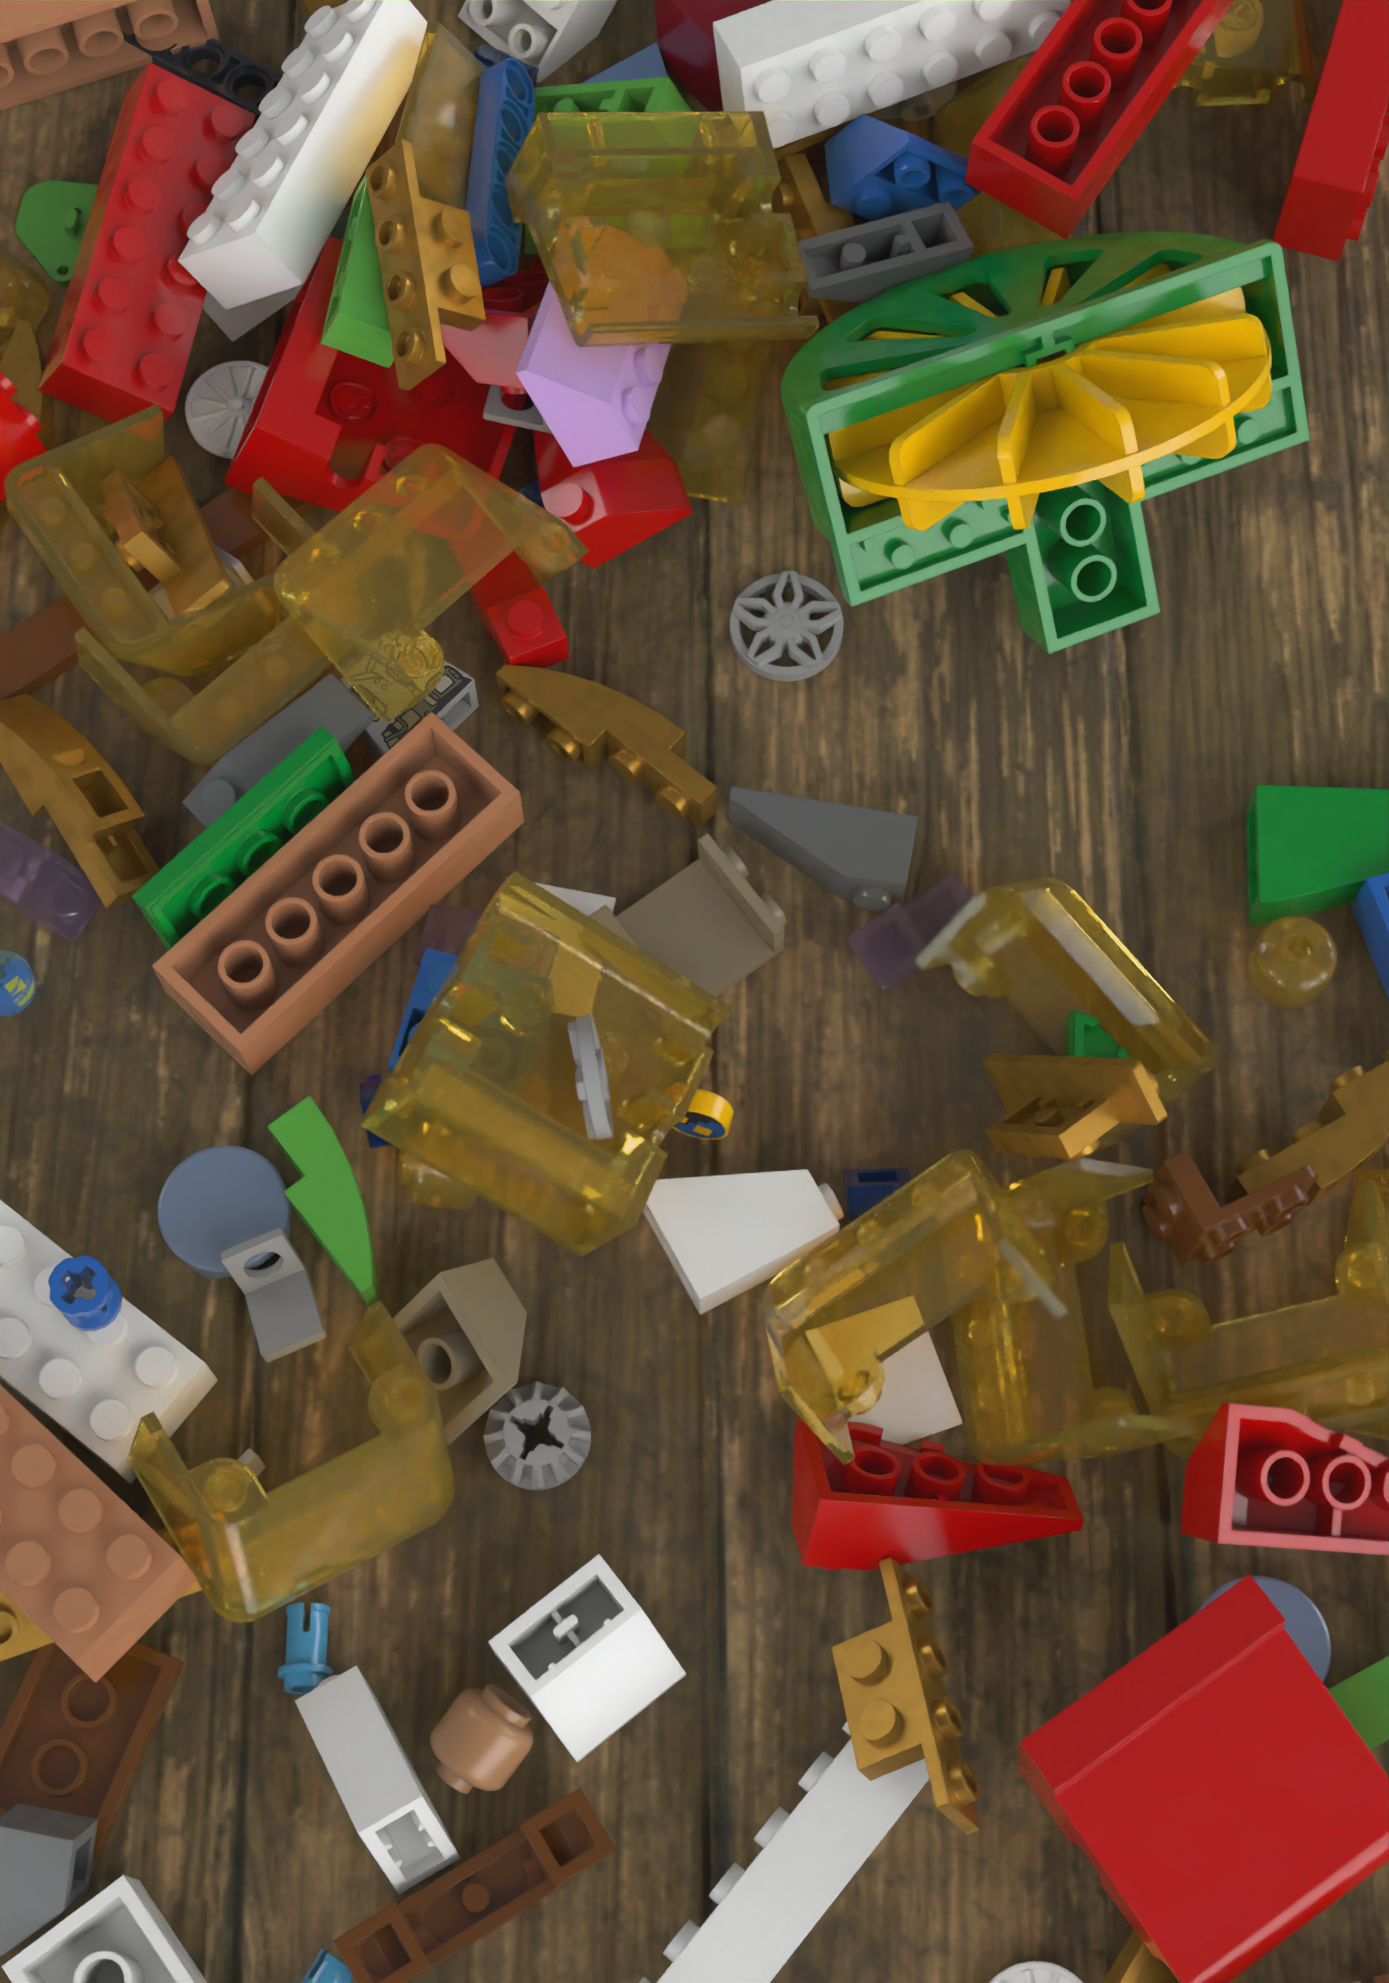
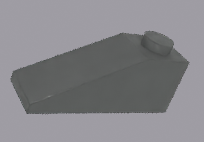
(883, 253)
(241, 768)
(842, 847)

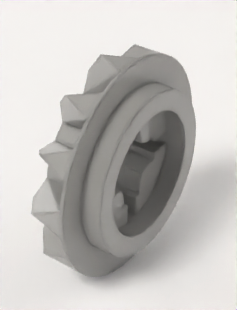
(546, 1465)

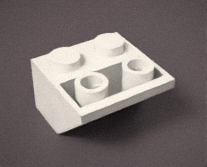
(537, 30)
(587, 1658)

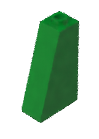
(1312, 848)

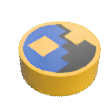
(707, 1117)

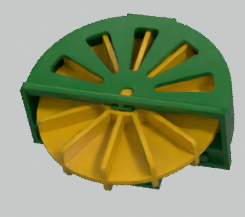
(1037, 411)

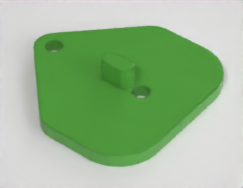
(51, 226)

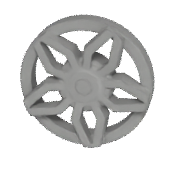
(786, 626)
(591, 1077)

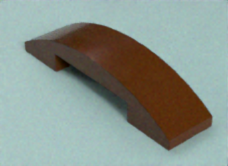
(477, 1895)

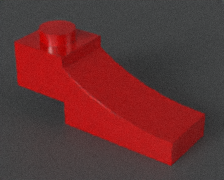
(519, 615)

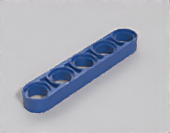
(500, 130)

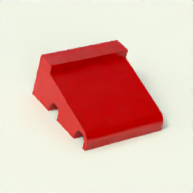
(341, 423)
(1215, 1789)

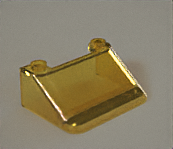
(402, 560)

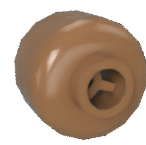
(481, 1739)

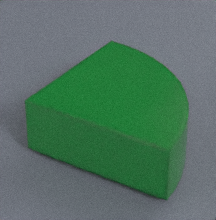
(1088, 1039)

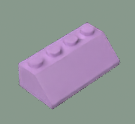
(589, 395)

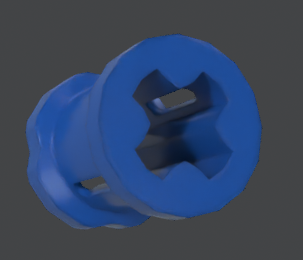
(80, 1312)

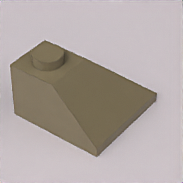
(467, 1340)

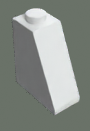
(738, 1228)
(376, 1780)

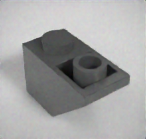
(42, 1867)

